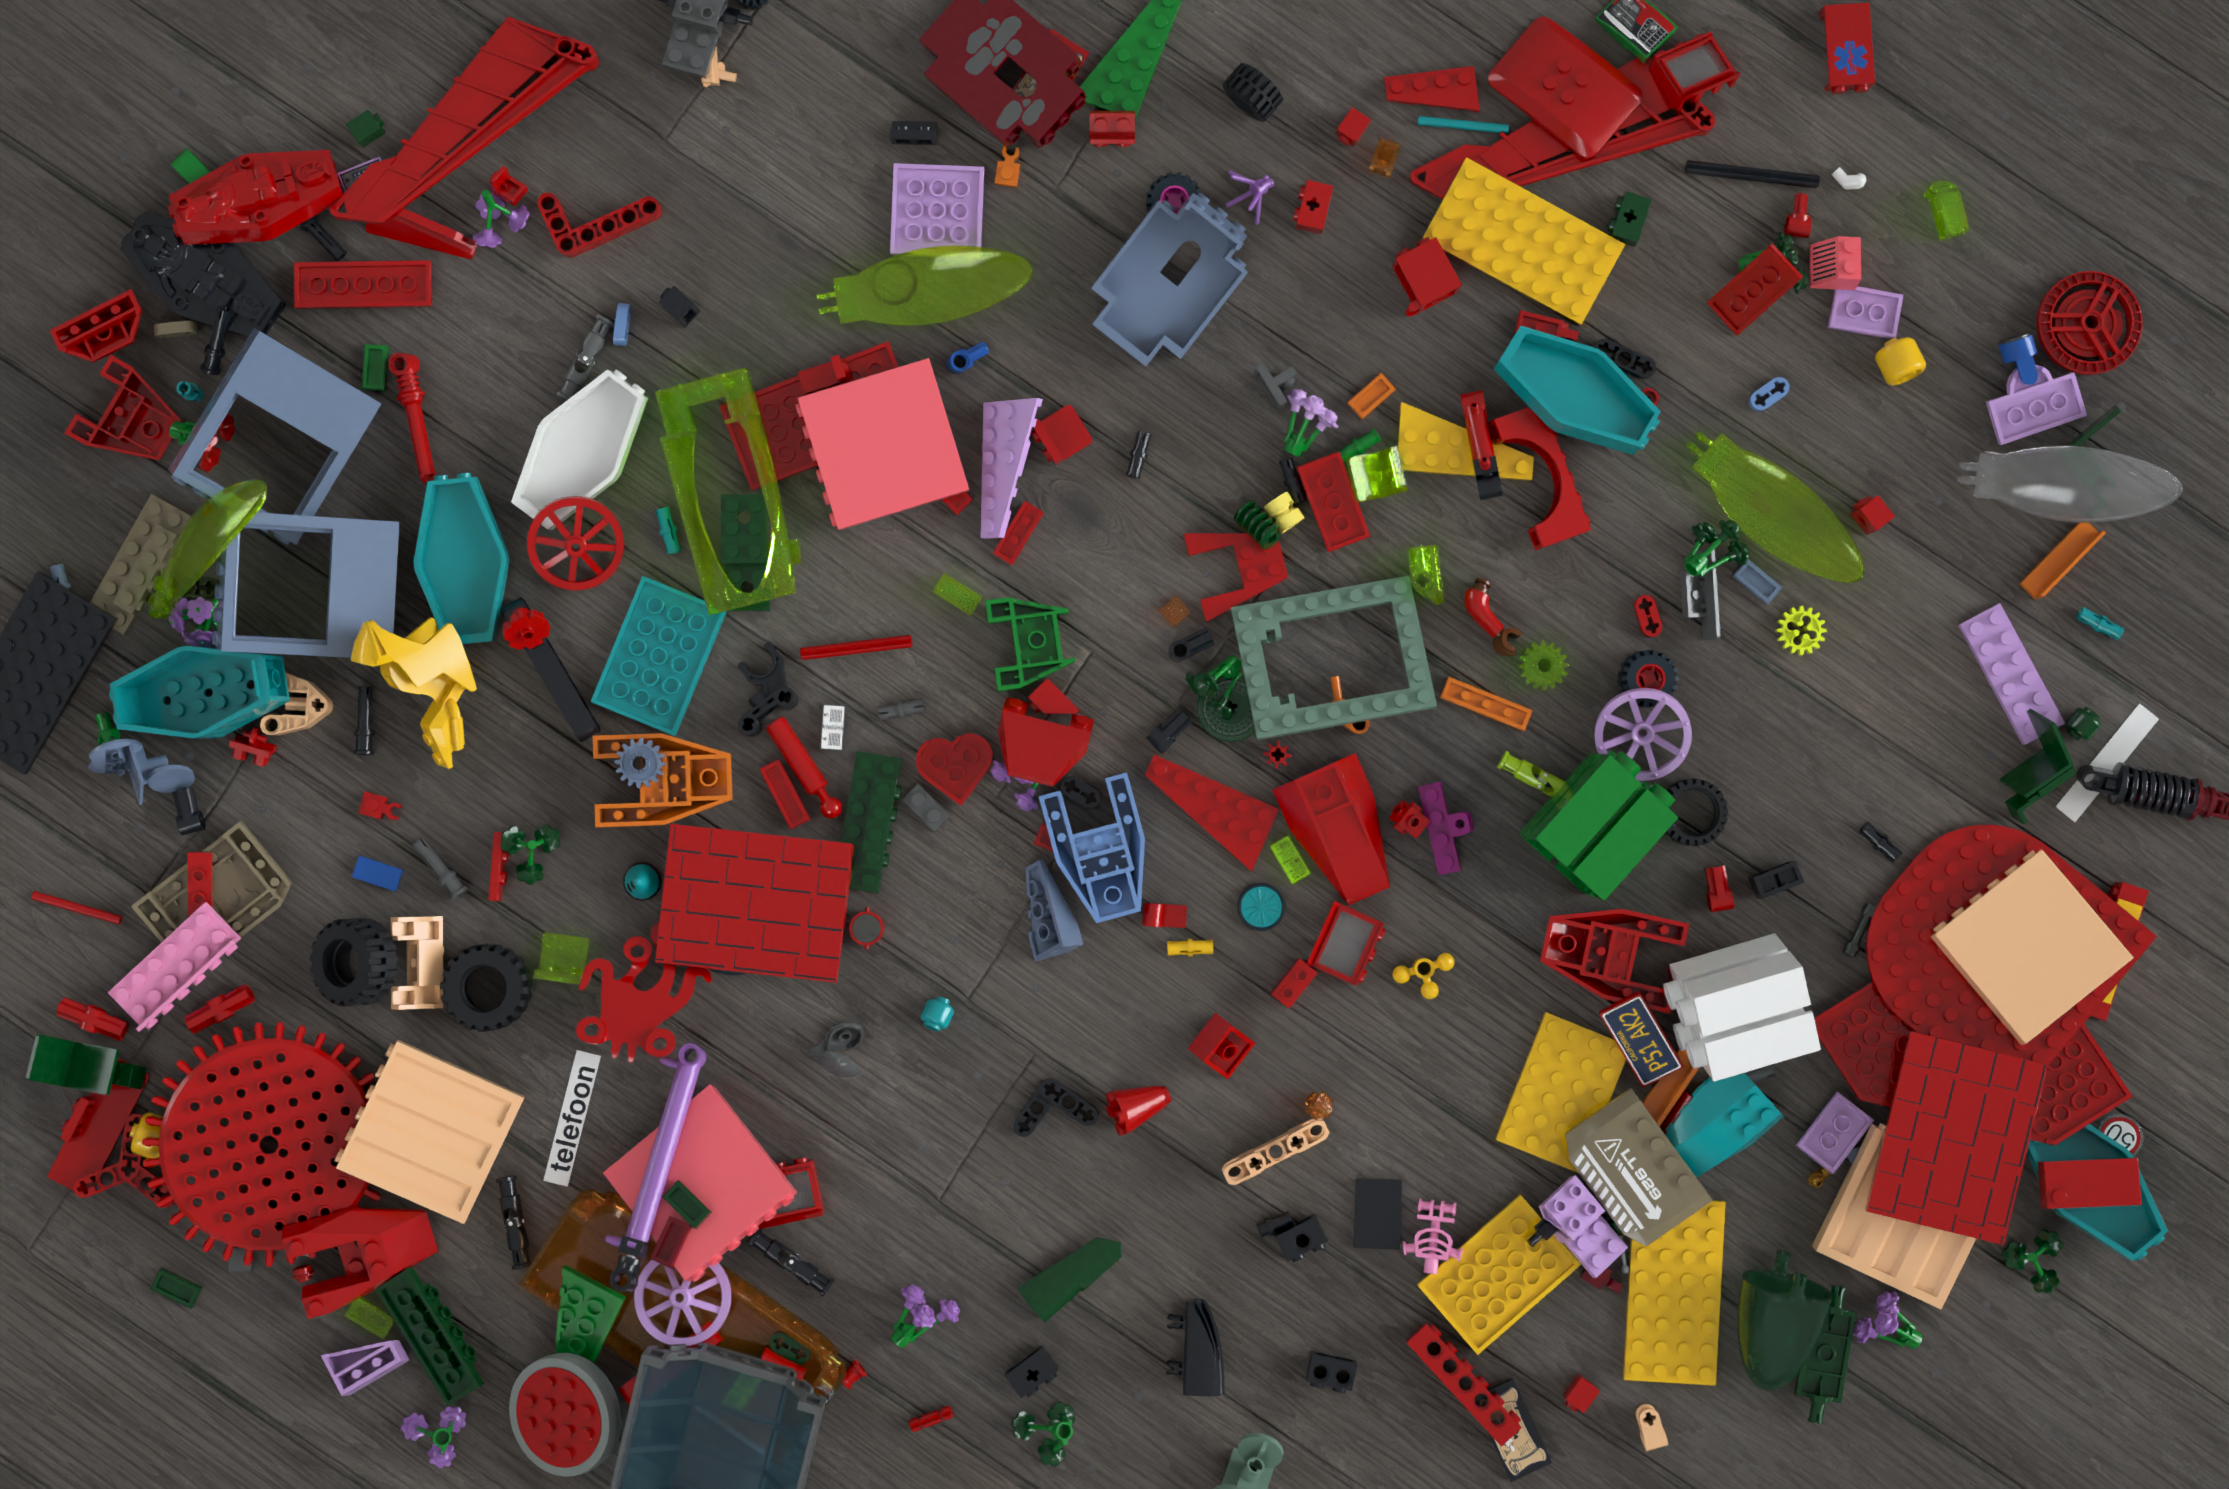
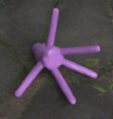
(1257, 189)

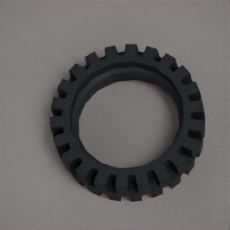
(1720, 817)

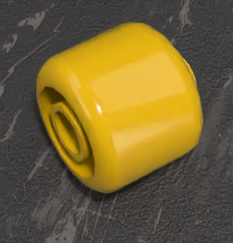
(1900, 360)
(142, 1131)

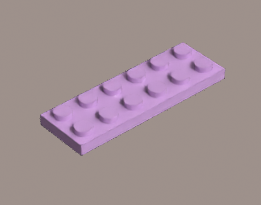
(2009, 670)

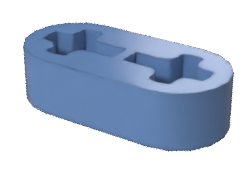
(622, 324)
(1766, 390)

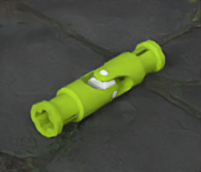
(1523, 771)

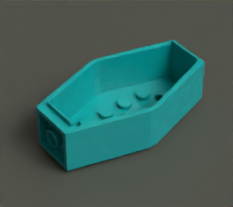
(185, 678)

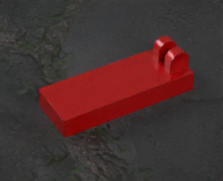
(1018, 532)

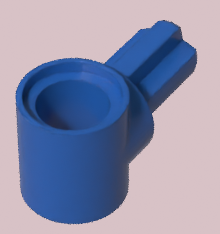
(967, 356)

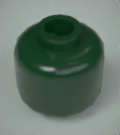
(2083, 723)

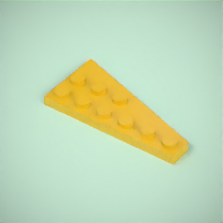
(1442, 447)

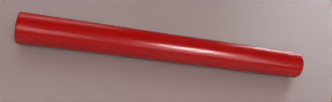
(75, 907)

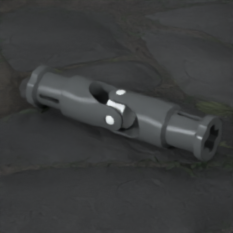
(592, 344)

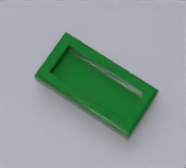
(375, 367)

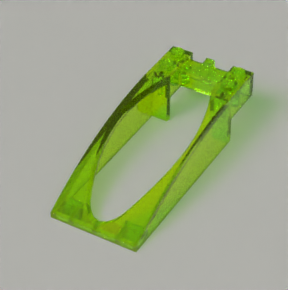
(678, 450)

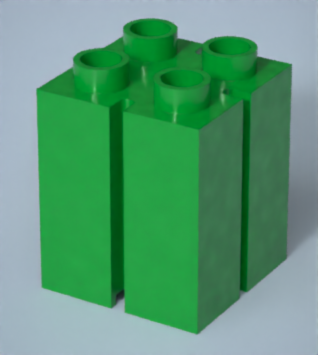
(1600, 823)

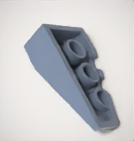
(1052, 921)

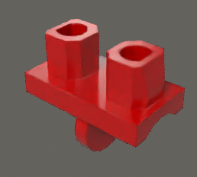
(252, 743)

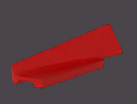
(423, 232)

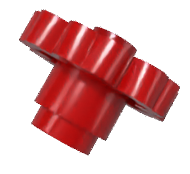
(526, 629)

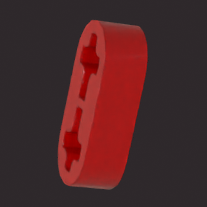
(1653, 614)

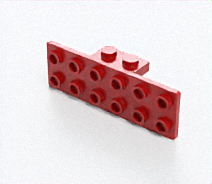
(93, 1133)

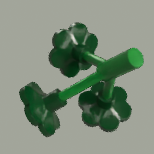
(513, 841)
(2017, 1256)

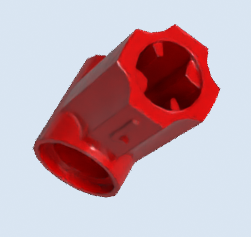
(1718, 895)

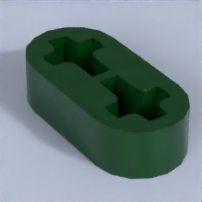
(788, 1352)

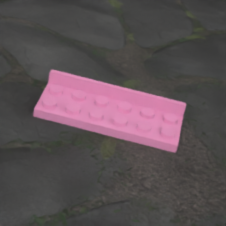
(175, 966)

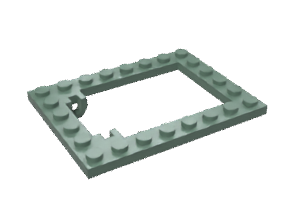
(1280, 717)

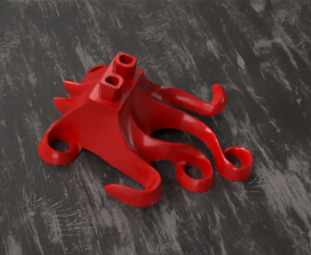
(634, 1014)

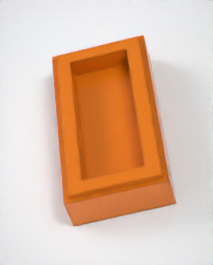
(1371, 396)

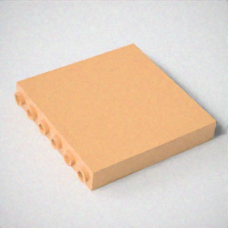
(2031, 946)

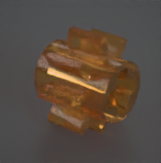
(1319, 1105)

